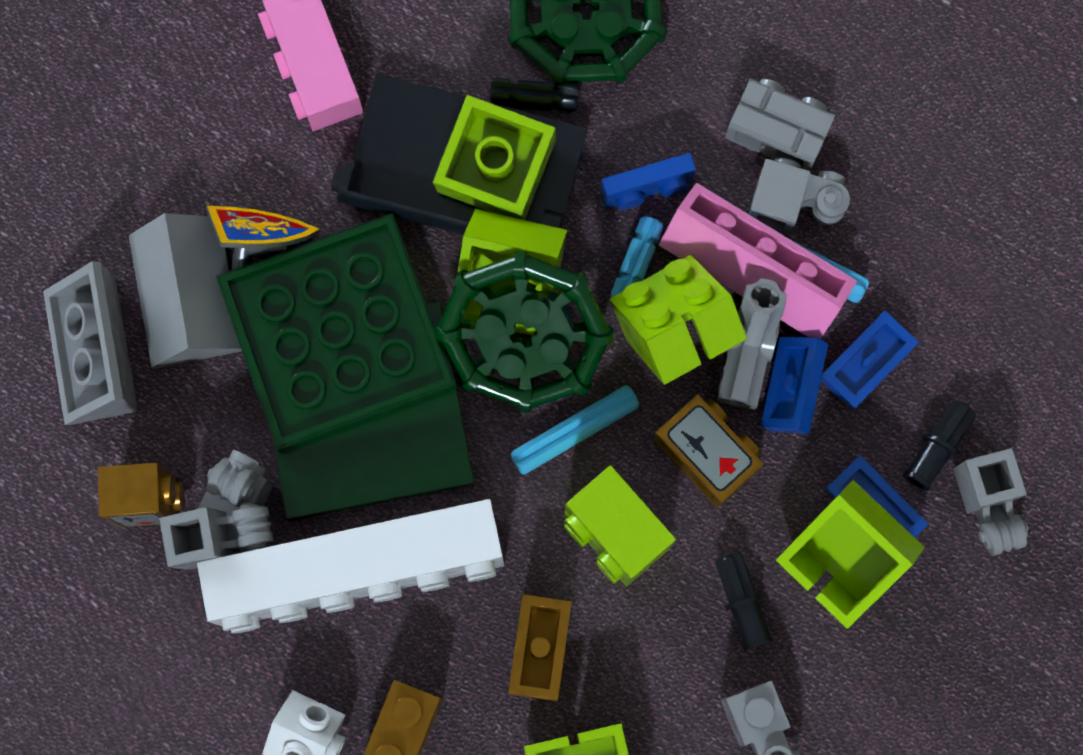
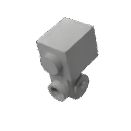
(787, 189)
(235, 482)
(988, 489)
(212, 534)
(759, 720)

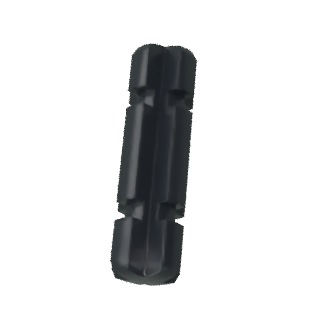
(534, 94)

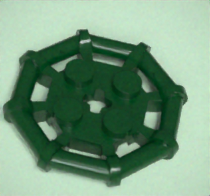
(586, 37)
(518, 356)

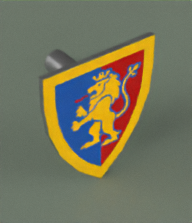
(256, 232)

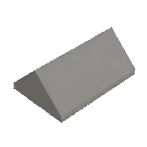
(179, 290)
(90, 346)

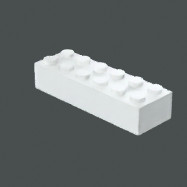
(351, 565)

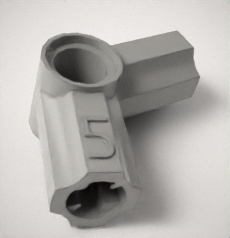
(746, 362)

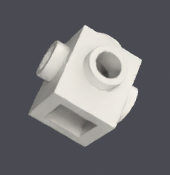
(305, 729)

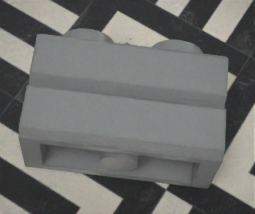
(779, 123)

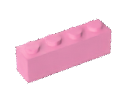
(312, 60)
(743, 250)

